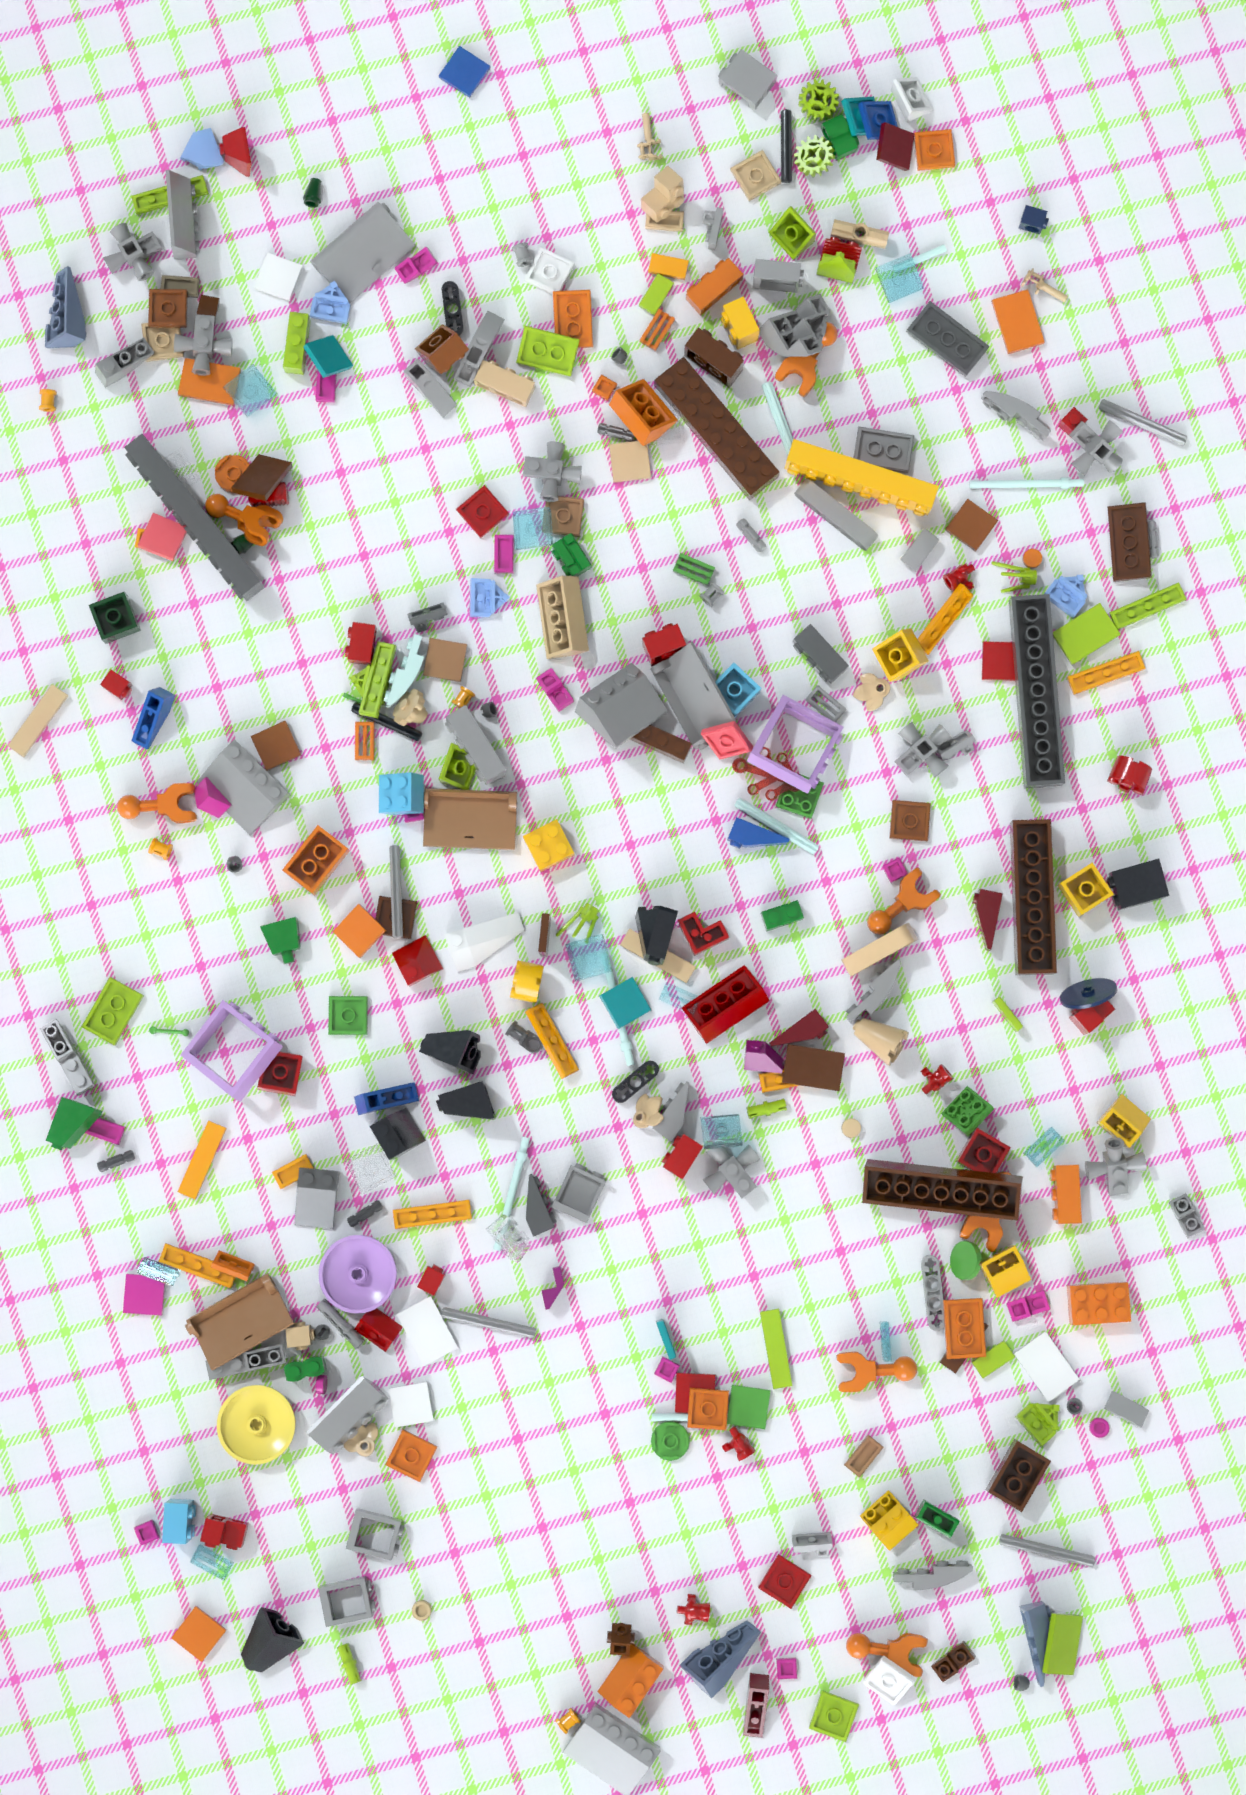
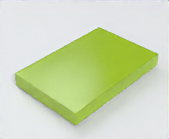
(547, 351)
(1086, 634)
(112, 1011)
(1062, 1644)

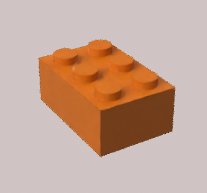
(316, 860)
(1098, 1303)

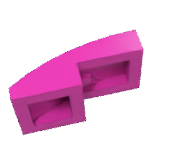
(416, 266)
(554, 689)
(1028, 1306)

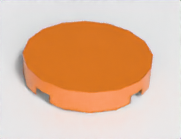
(229, 470)

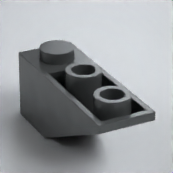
(537, 1214)

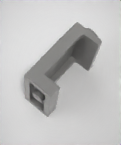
(747, 78)
(579, 1192)

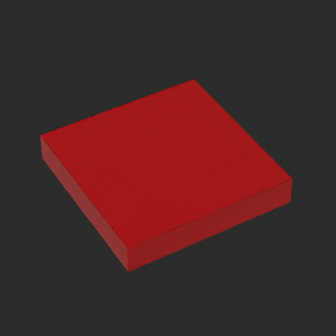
(482, 511)
(997, 661)
(684, 1382)
(784, 1581)

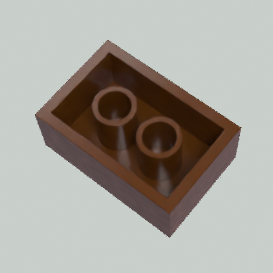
(714, 357)
(1018, 1475)

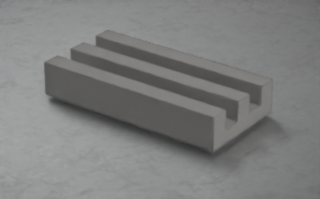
(826, 705)

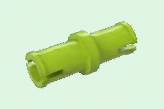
(766, 1108)
(349, 1664)

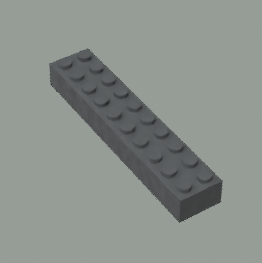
(197, 522)
(1036, 691)

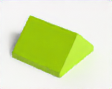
(793, 233)
(456, 769)

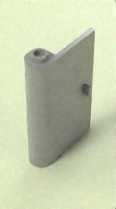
(366, 243)
(692, 693)

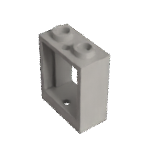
(777, 275)
(355, 1528)
(327, 1604)

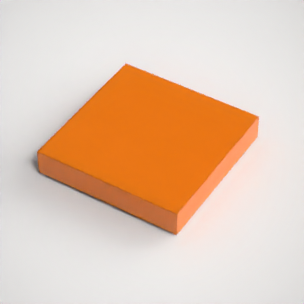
(934, 149)
(359, 930)
(708, 1409)
(411, 1455)
(198, 1633)

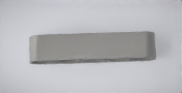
(836, 514)

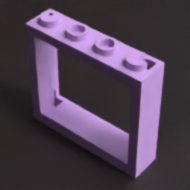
(809, 717)
(255, 1069)

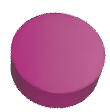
(321, 1384)
(1099, 1427)

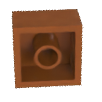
(442, 349)

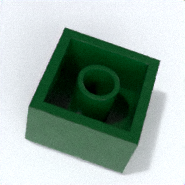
(114, 617)

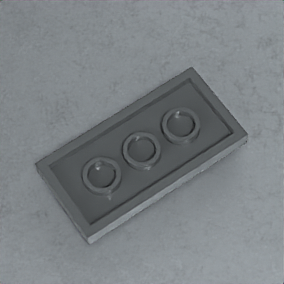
(947, 338)

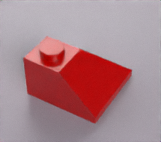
(236, 150)
(417, 961)

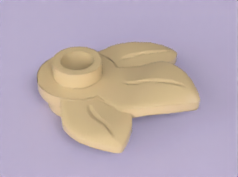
(869, 693)
(648, 1109)
(365, 1435)

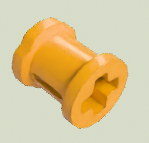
(47, 400)
(463, 697)
(160, 849)
(568, 1720)

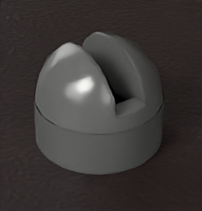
(619, 356)
(489, 710)
(236, 868)
(325, 1335)
(1071, 1408)
(1021, 1683)

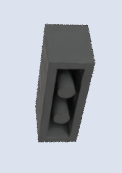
(820, 654)

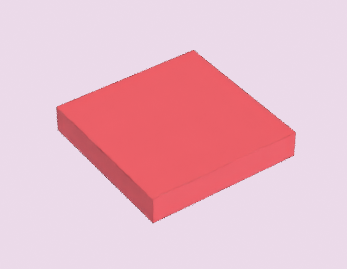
(162, 537)
(727, 740)

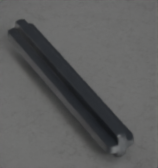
(786, 146)
(391, 724)

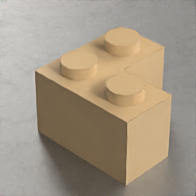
(664, 196)

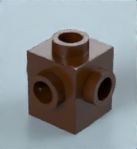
(620, 1639)

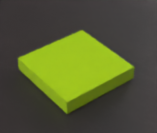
(833, 1716)

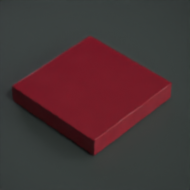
(895, 146)

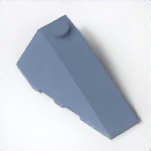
(67, 319)
(1036, 1628)
(718, 1661)

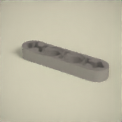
(936, 1292)

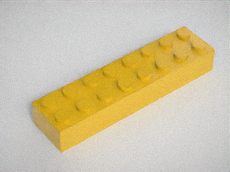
(861, 478)

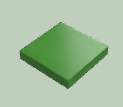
(348, 1015)
(748, 1406)

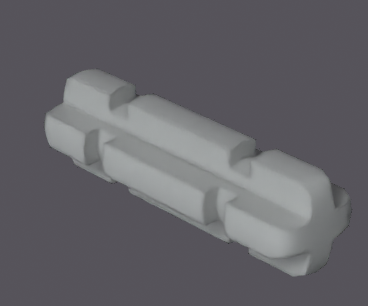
(751, 535)
(1153, 542)

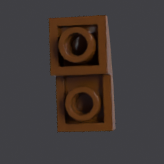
(208, 306)
(953, 1661)

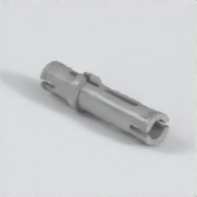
(337, 1320)

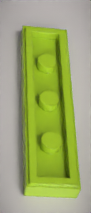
(157, 198)
(1147, 606)
(377, 679)
(776, 1348)

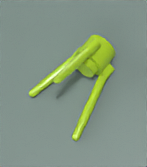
(1026, 576)
(588, 913)

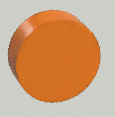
(1032, 558)

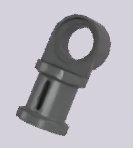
(524, 1038)

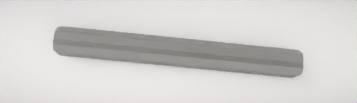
(1143, 422)
(396, 895)
(488, 1322)
(1047, 1550)

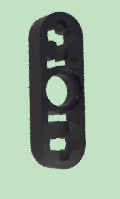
(445, 295)
(627, 1095)

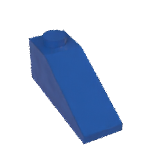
(153, 714)
(751, 835)
(386, 1098)

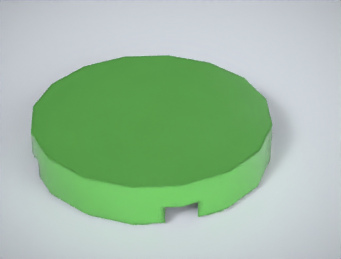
(965, 1260)
(670, 1440)

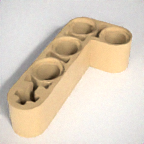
(879, 949)

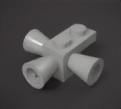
(133, 251)
(203, 344)
(1096, 447)
(551, 471)
(922, 750)
(1115, 1166)
(732, 1170)

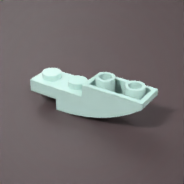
(402, 679)

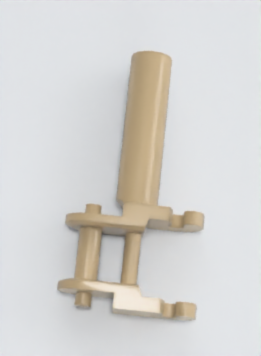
(649, 141)
(1043, 286)

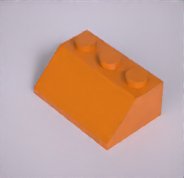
(642, 411)
(630, 1680)

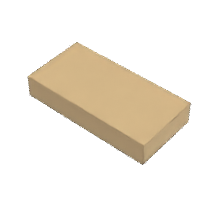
(672, 222)

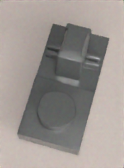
(420, 617)

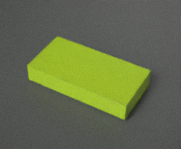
(656, 294)
(1007, 1014)
(994, 1359)

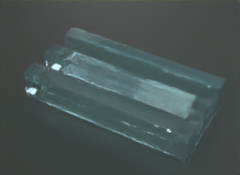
(665, 992)
(1038, 1141)
(158, 1271)
(885, 1341)
(197, 1555)

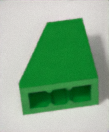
(70, 1123)

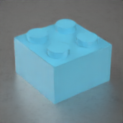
(737, 689)
(401, 793)
(178, 1521)

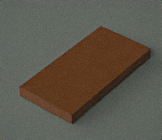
(1129, 542)

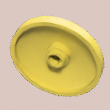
(256, 1424)

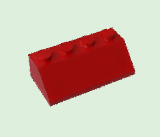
(726, 1004)

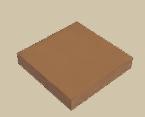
(566, 515)
(445, 660)

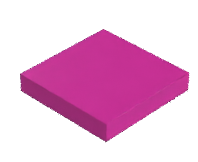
(143, 1295)

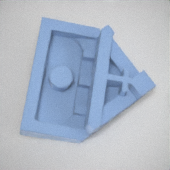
(202, 150)
(330, 305)
(1068, 594)
(485, 597)

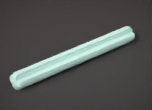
(778, 415)
(776, 825)

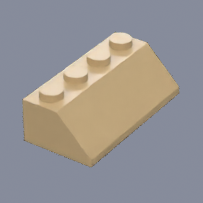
(562, 617)

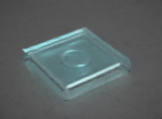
(899, 278)
(250, 390)
(532, 528)
(589, 957)
(721, 1131)

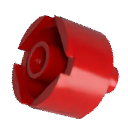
(1130, 775)

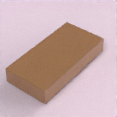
(863, 1456)

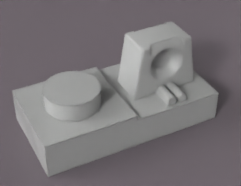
(713, 219)
(961, 742)
(813, 1542)

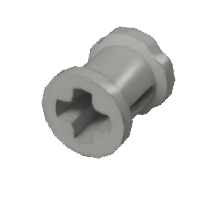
(522, 254)
(710, 599)

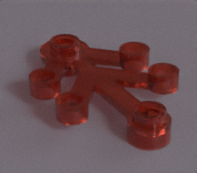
(769, 778)

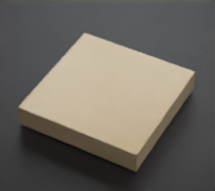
(755, 175)
(161, 342)
(629, 461)

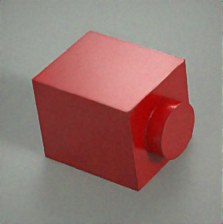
(1071, 421)
(116, 685)
(431, 1279)

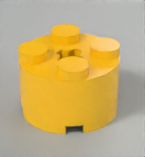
(526, 981)

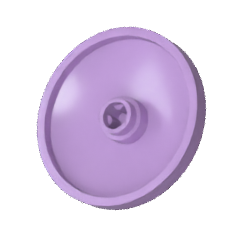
(357, 1274)

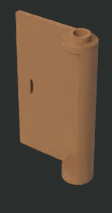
(470, 813)
(240, 1321)

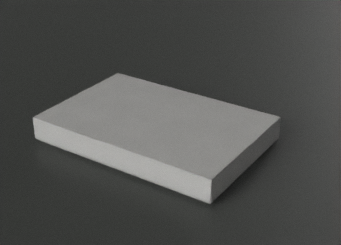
(884, 448)

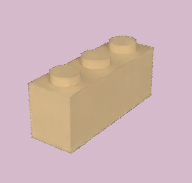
(504, 382)

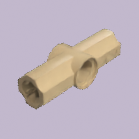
(847, 231)

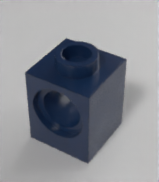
(1033, 220)

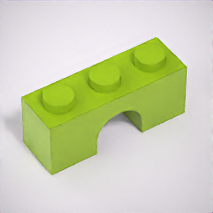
(297, 333)

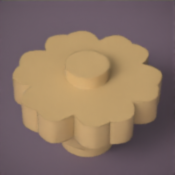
(410, 708)

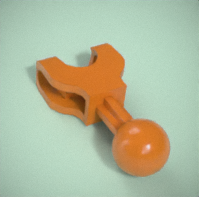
(806, 365)
(249, 520)
(166, 804)
(908, 898)
(990, 1224)
(866, 1370)
(896, 1650)

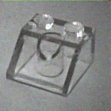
(509, 1238)

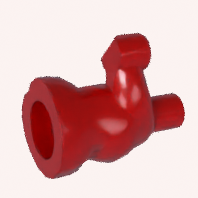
(958, 576)
(937, 1079)
(740, 1444)
(694, 1610)

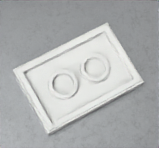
(427, 1331)
(1046, 1366)

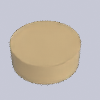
(851, 1128)
(421, 1610)

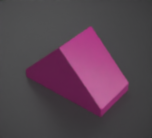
(210, 799)

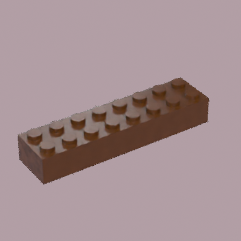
(716, 428)
(1033, 897)
(942, 1189)

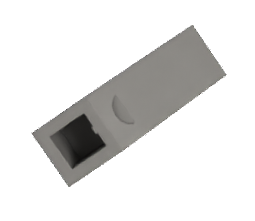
(122, 362)
(429, 387)
(673, 1114)

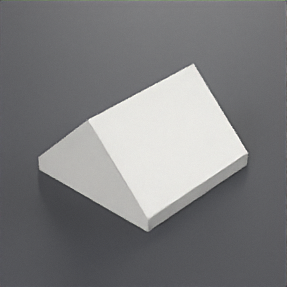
(910, 98)

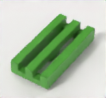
(679, 562)

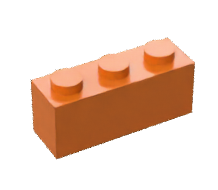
(714, 286)
(1066, 1194)

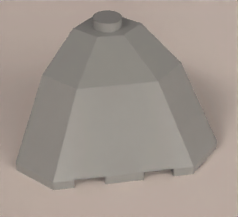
(798, 331)

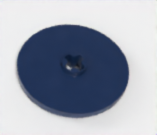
(1088, 993)

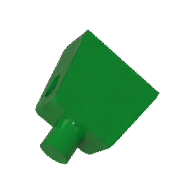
(283, 938)

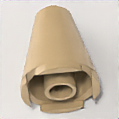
(881, 1038)

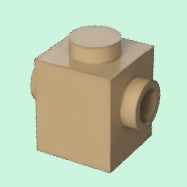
(300, 1336)

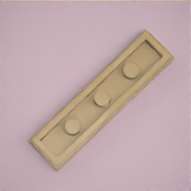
(38, 720)
(672, 964)

